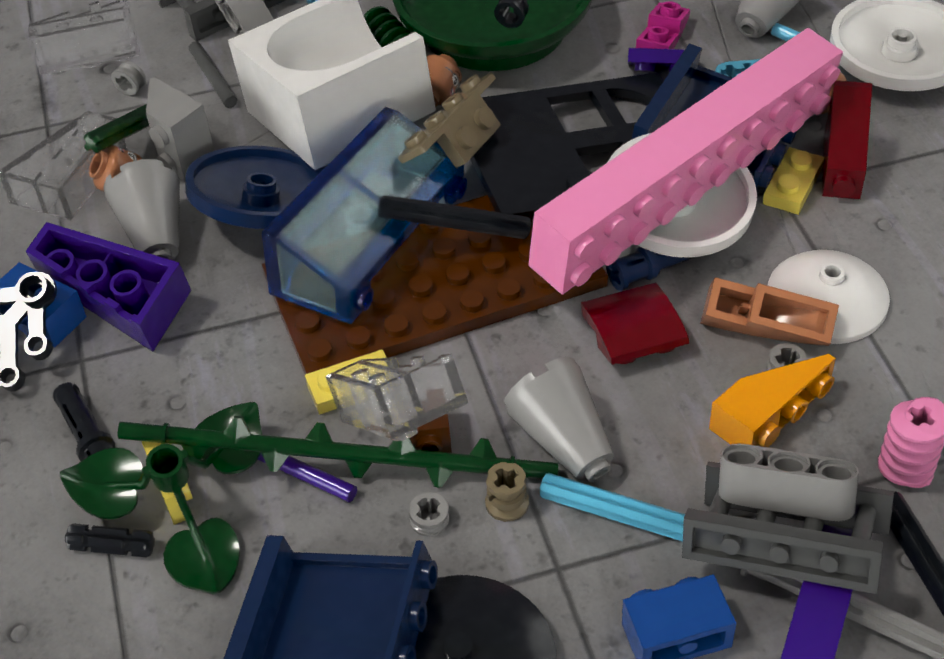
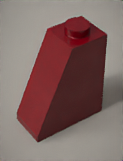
(846, 140)

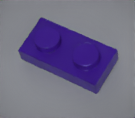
(647, 59)

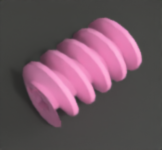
(913, 442)

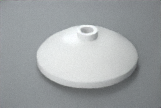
(841, 281)

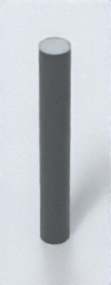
(212, 74)

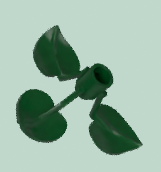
(108, 487)

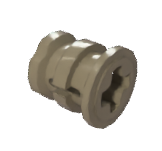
(506, 492)

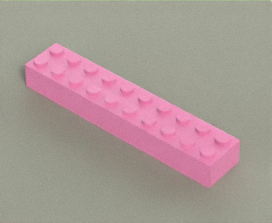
(681, 161)

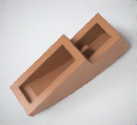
(769, 313)

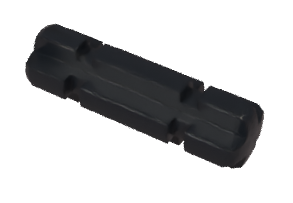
(109, 540)

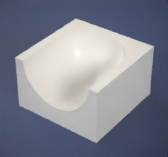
(325, 77)

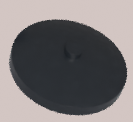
(482, 621)

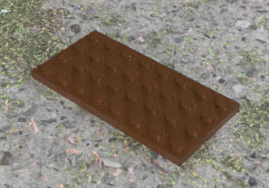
(429, 292)

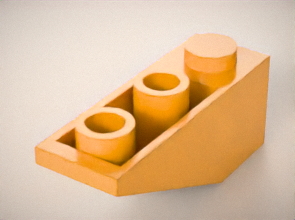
(765, 402)

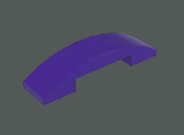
(818, 617)

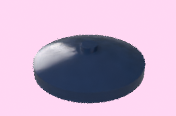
(247, 183)

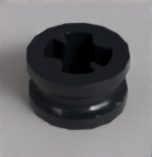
(509, 19)

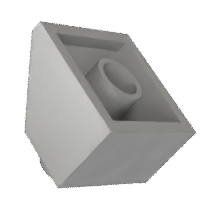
(176, 126)

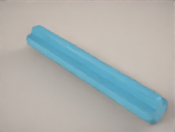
(613, 506)

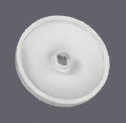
(892, 43)
(709, 224)

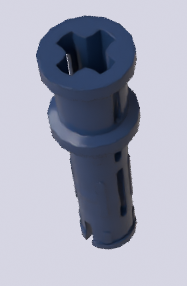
(639, 266)

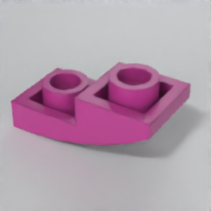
(664, 26)

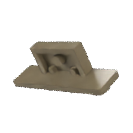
(458, 128)

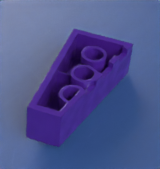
(115, 282)

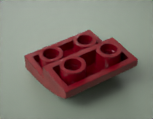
(634, 323)

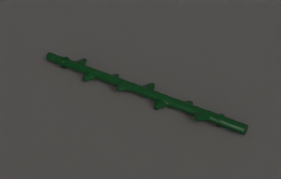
(320, 445)

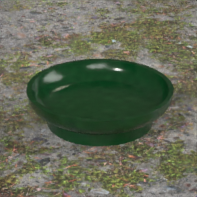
(479, 42)

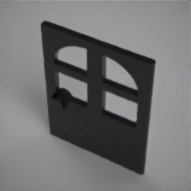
(531, 153)

